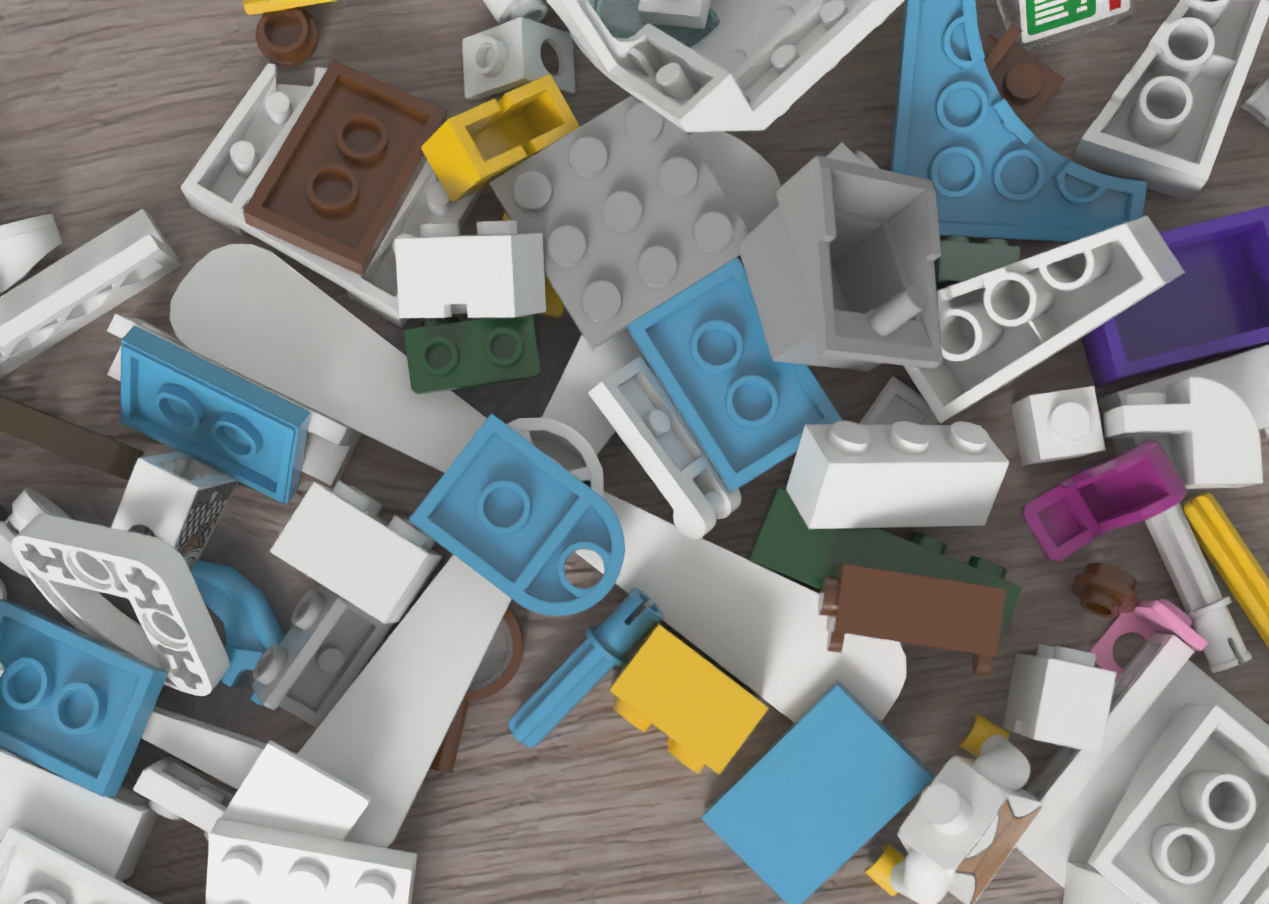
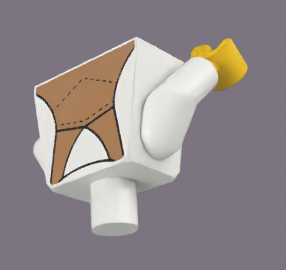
(962, 822)

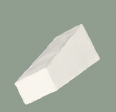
(204, 745)

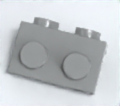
(317, 656)

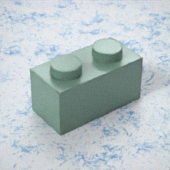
(968, 260)

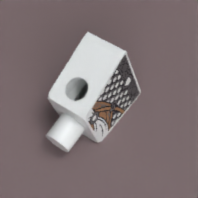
(175, 502)

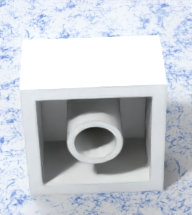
(357, 553)

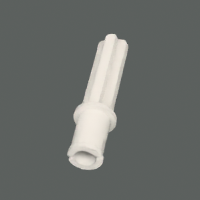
(1197, 589)

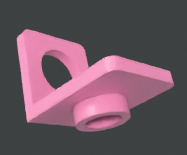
(1145, 620)

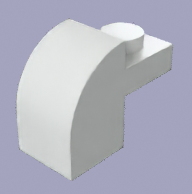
(1208, 431)

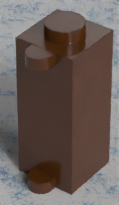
(913, 611)

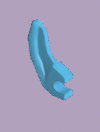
(246, 616)

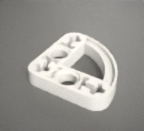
(78, 559)

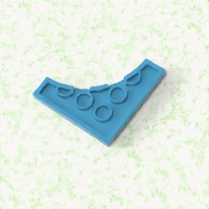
(980, 156)

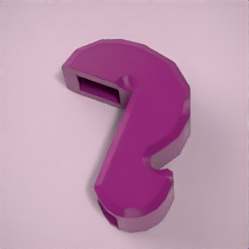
(1103, 498)

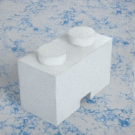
(471, 274)
(1060, 698)

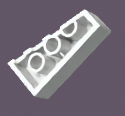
(1177, 98)
(1036, 307)

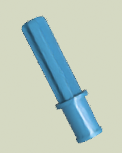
(584, 668)

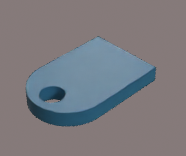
(520, 519)

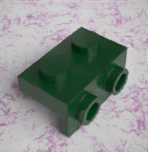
(471, 352)

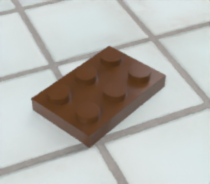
(345, 168)

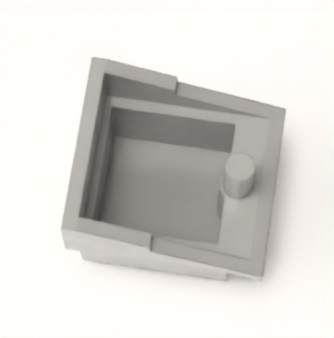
(848, 268)

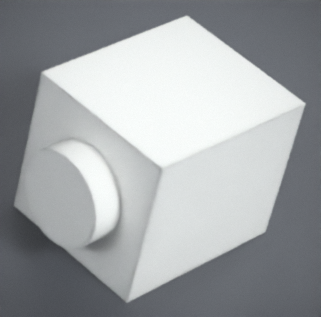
(1058, 426)

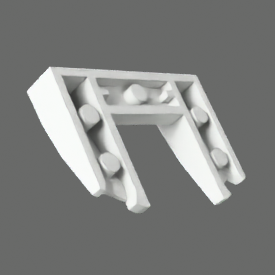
(243, 153)

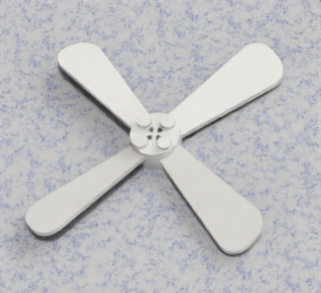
(384, 732)

